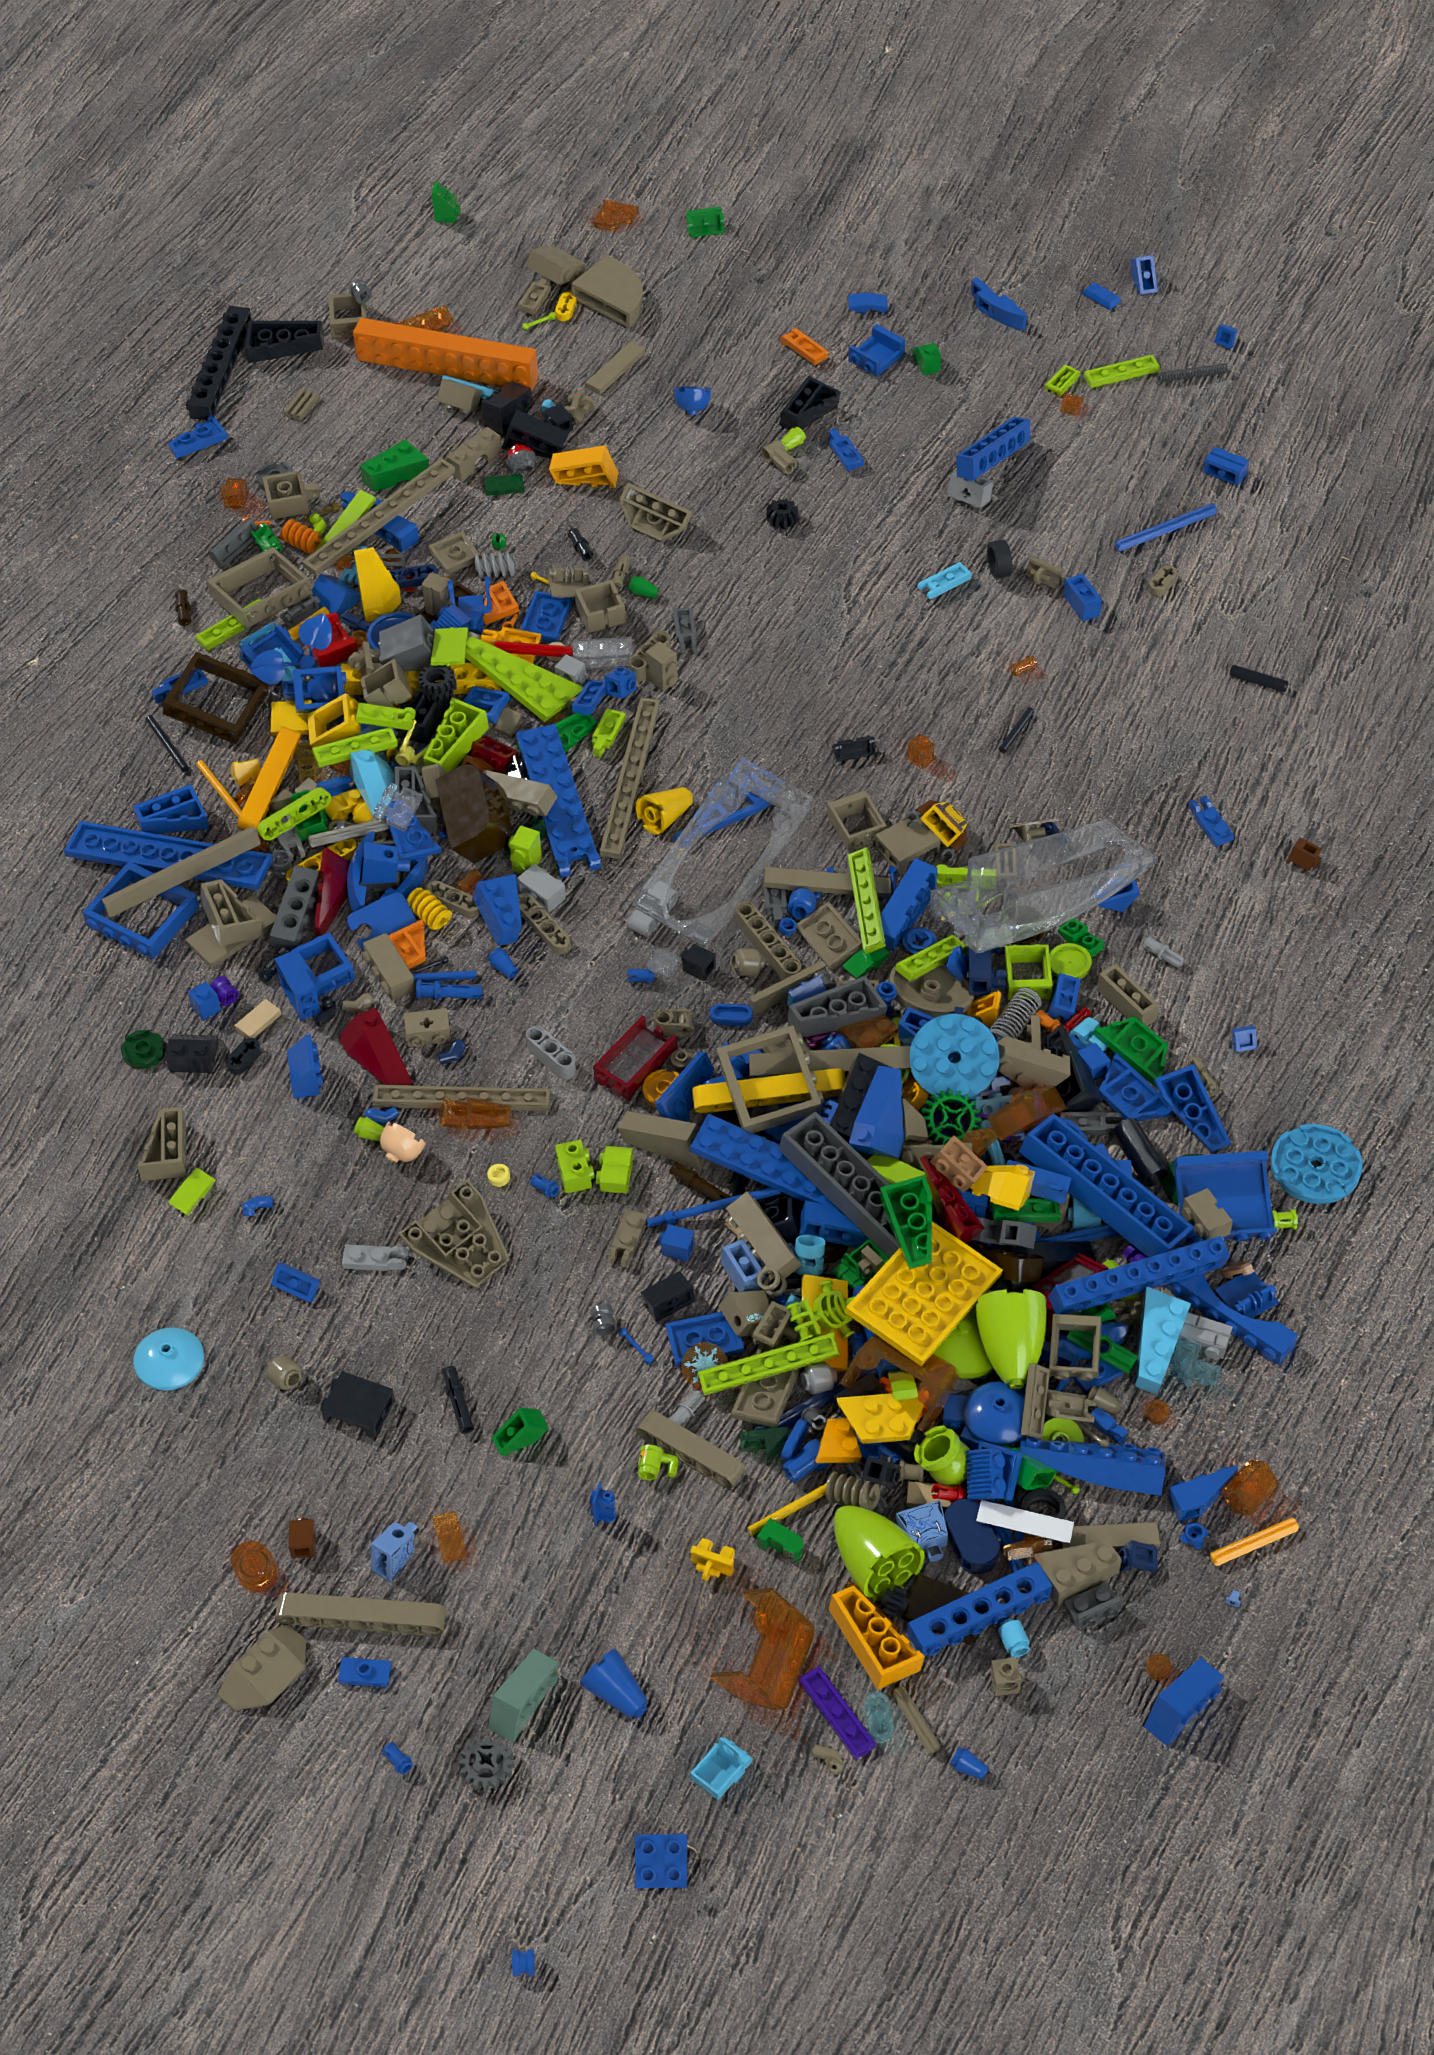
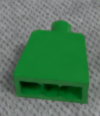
(1033, 1473)

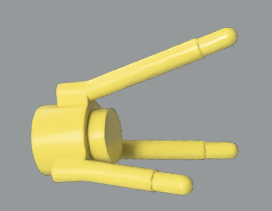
(406, 753)

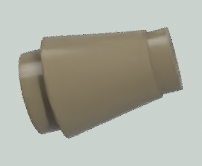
(1104, 1400)

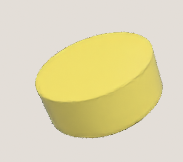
(498, 1175)

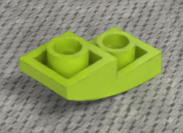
(191, 1190)

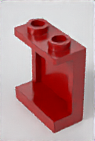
(339, 648)

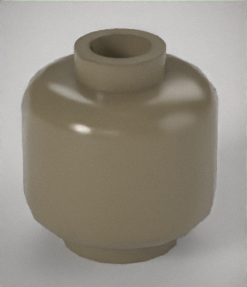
(747, 962)
(284, 1372)

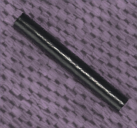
(1016, 730)

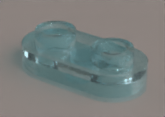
(879, 1718)

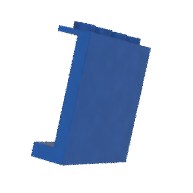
(1238, 1185)

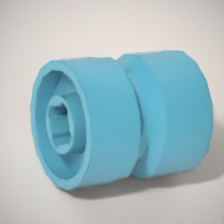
(809, 1251)

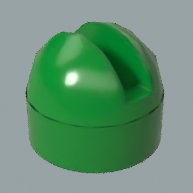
(498, 545)

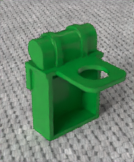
(313, 824)
(850, 1270)

